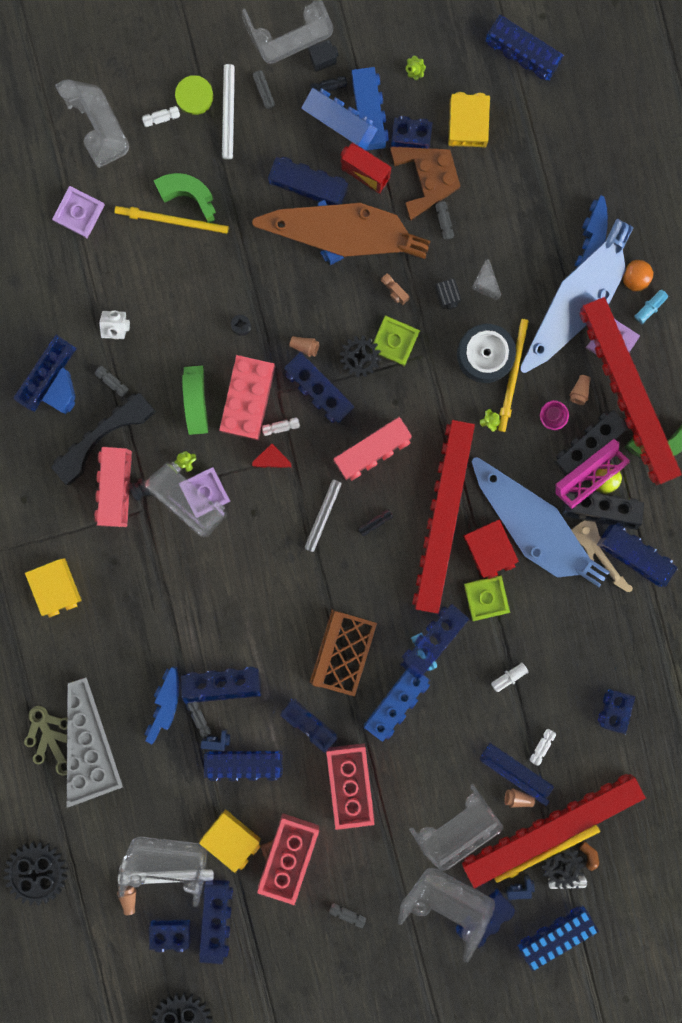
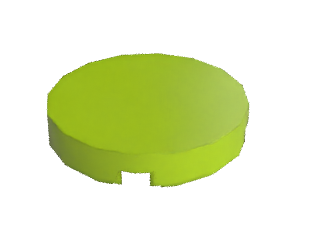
(194, 95)

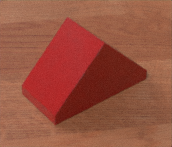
(272, 458)

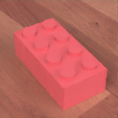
(247, 397)
(373, 448)
(114, 488)
(350, 786)
(288, 859)

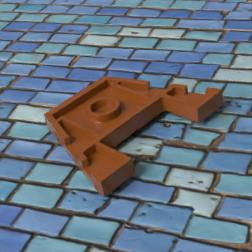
(435, 173)

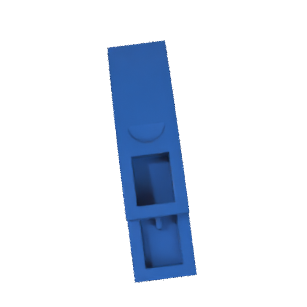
(595, 229)
(167, 698)

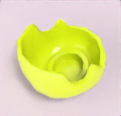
(610, 485)

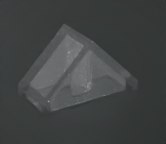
(486, 282)

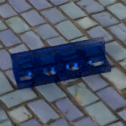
(516, 773)

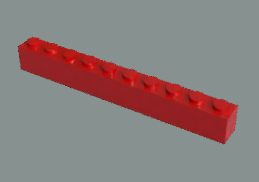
(630, 391)
(444, 516)
(552, 830)

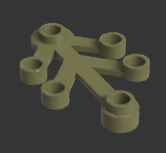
(48, 737)

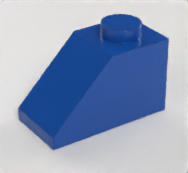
(61, 392)

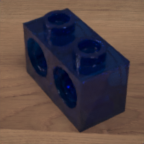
(411, 139)
(622, 711)
(169, 929)

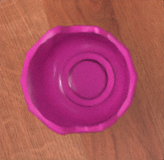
(554, 415)

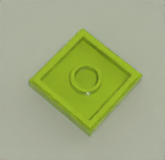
(395, 340)
(486, 598)

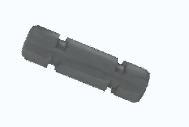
(263, 89)
(444, 220)
(111, 381)
(198, 719)
(347, 915)

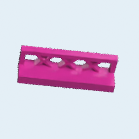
(586, 469)

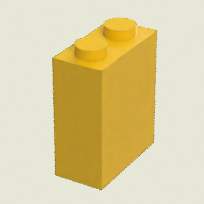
(469, 120)
(53, 588)
(230, 841)

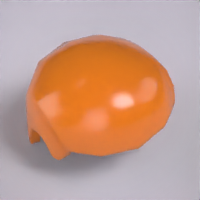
(638, 275)

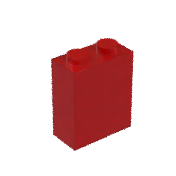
(491, 549)

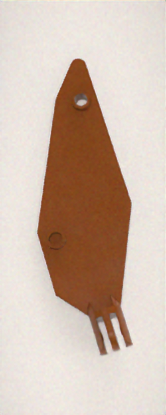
(345, 230)

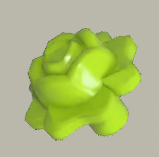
(415, 67)
(491, 420)
(185, 460)

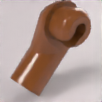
(592, 856)

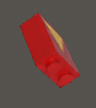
(365, 167)

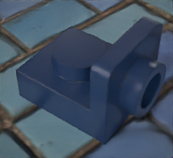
(213, 743)
(517, 891)

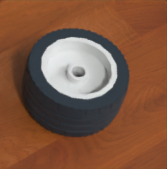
(493, 340)

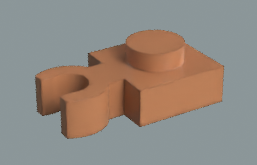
(398, 293)

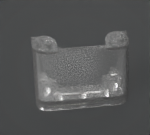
(107, 139)

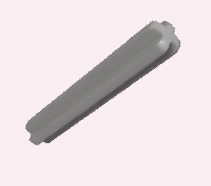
(323, 515)

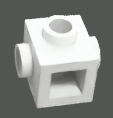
(114, 324)

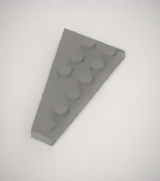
(89, 757)

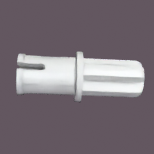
(509, 677)

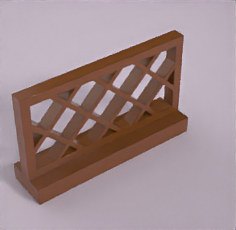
(327, 647)

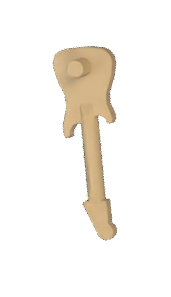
(588, 537)

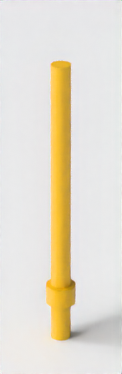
(135, 213)
(505, 412)
(552, 851)

